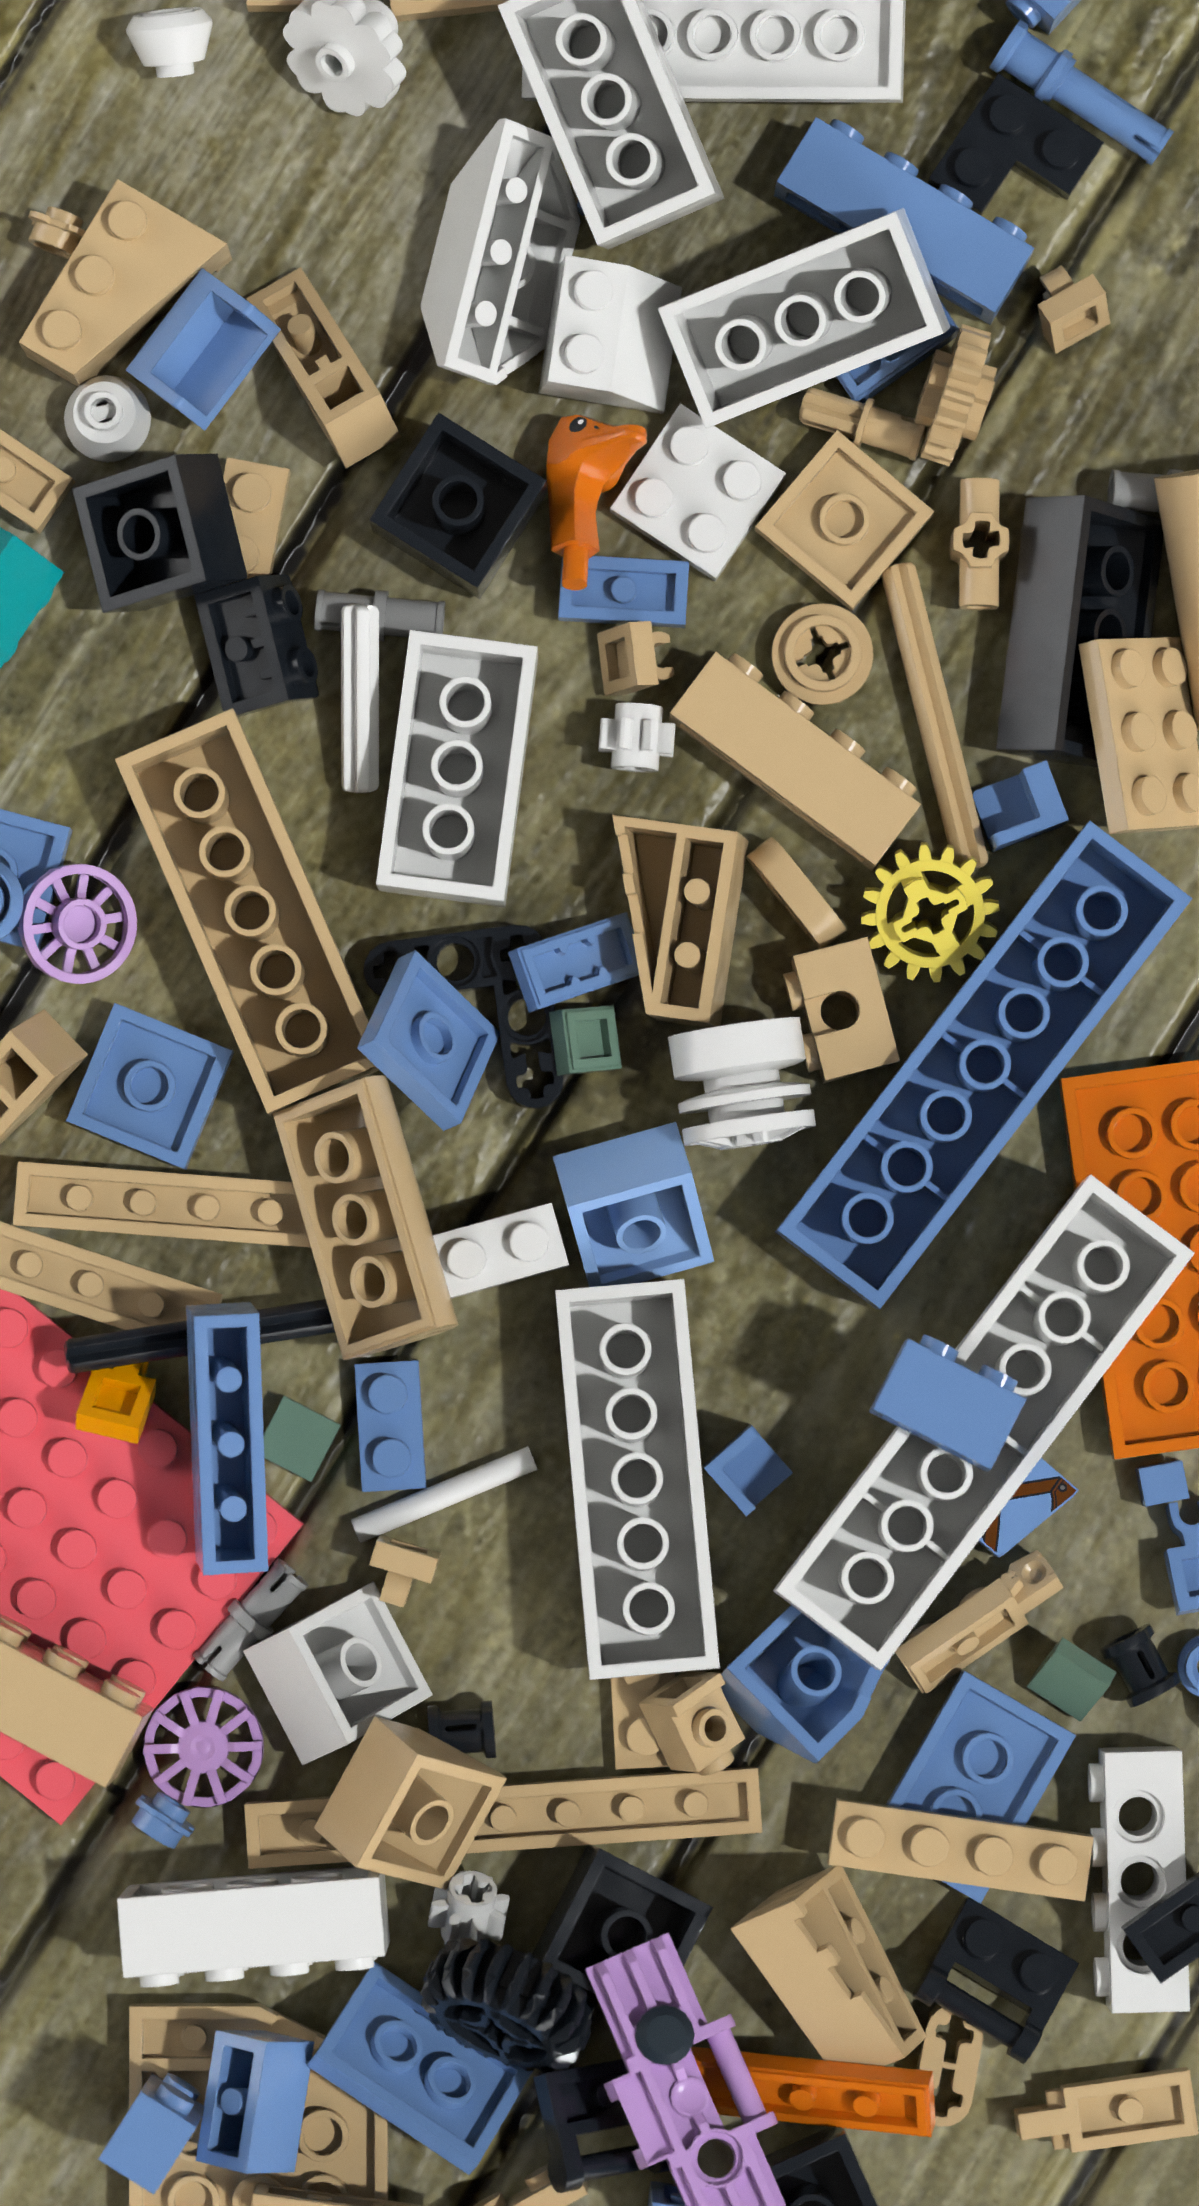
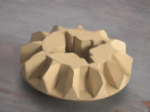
(834, 627)

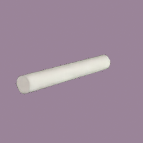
(444, 1494)

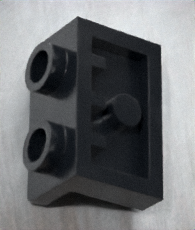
(257, 644)

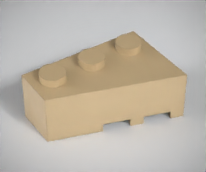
(118, 284)
(683, 914)
(831, 1970)

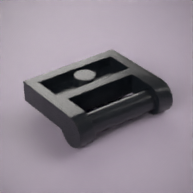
(1006, 1963)
(576, 2105)

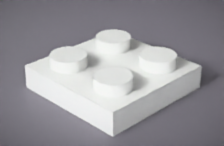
(697, 492)

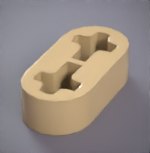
(796, 893)
(963, 2066)

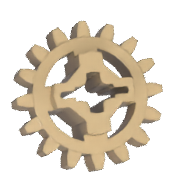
(955, 395)

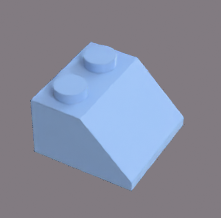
(634, 1207)

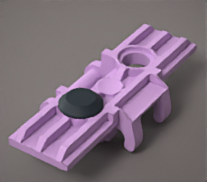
(664, 2094)

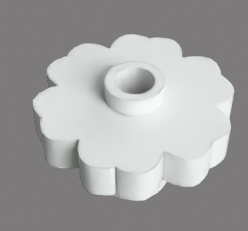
(346, 52)

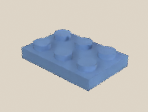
(982, 1760)
(414, 2073)

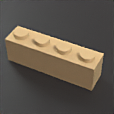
(794, 759)

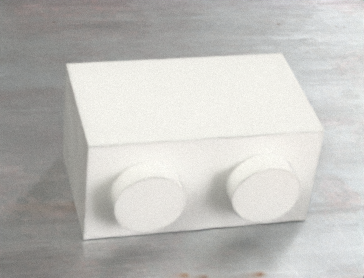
(501, 1250)

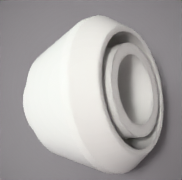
(171, 39)
(125, 409)

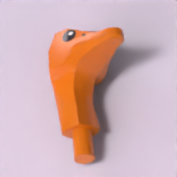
(580, 465)

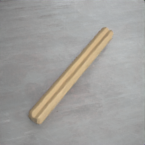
(934, 713)

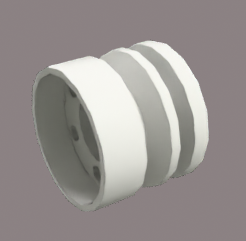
(741, 1082)

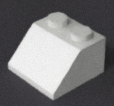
(608, 335)
(337, 1673)

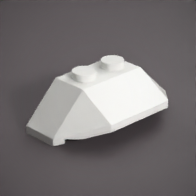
(498, 254)

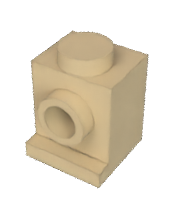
(693, 1722)

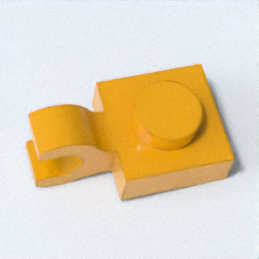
(117, 1402)

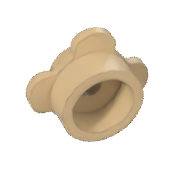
(56, 231)

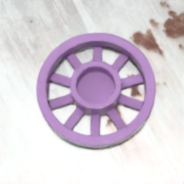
(78, 923)
(203, 1746)

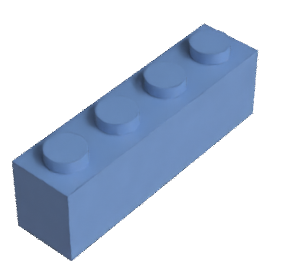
(850, 185)
(227, 1438)

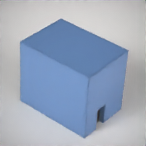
(1162, 1483)

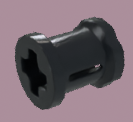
(1140, 1665)
(465, 1728)

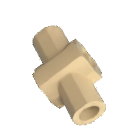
(979, 575)

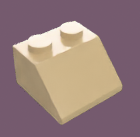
(408, 1804)

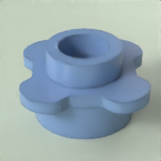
(162, 1819)

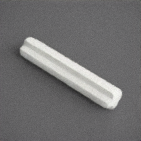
(359, 698)

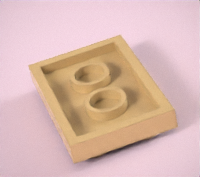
(1143, 733)

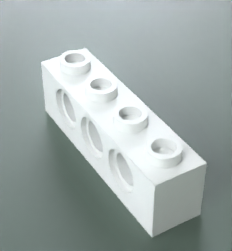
(1119, 1776)

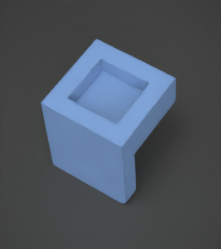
(1020, 807)
(747, 1469)

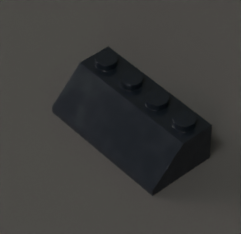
(1080, 578)

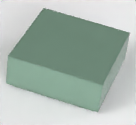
(585, 1040)
(299, 1438)
(1071, 1679)

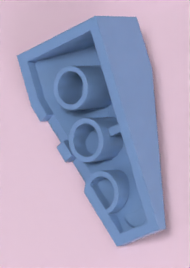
(799, 1686)

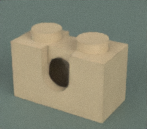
(851, 973)

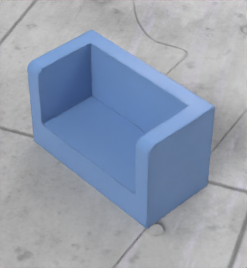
(203, 349)

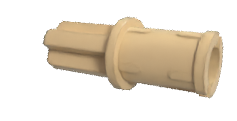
(862, 422)

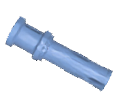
(1056, 78)

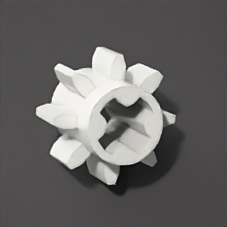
(636, 737)
(469, 1908)

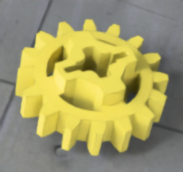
(943, 936)

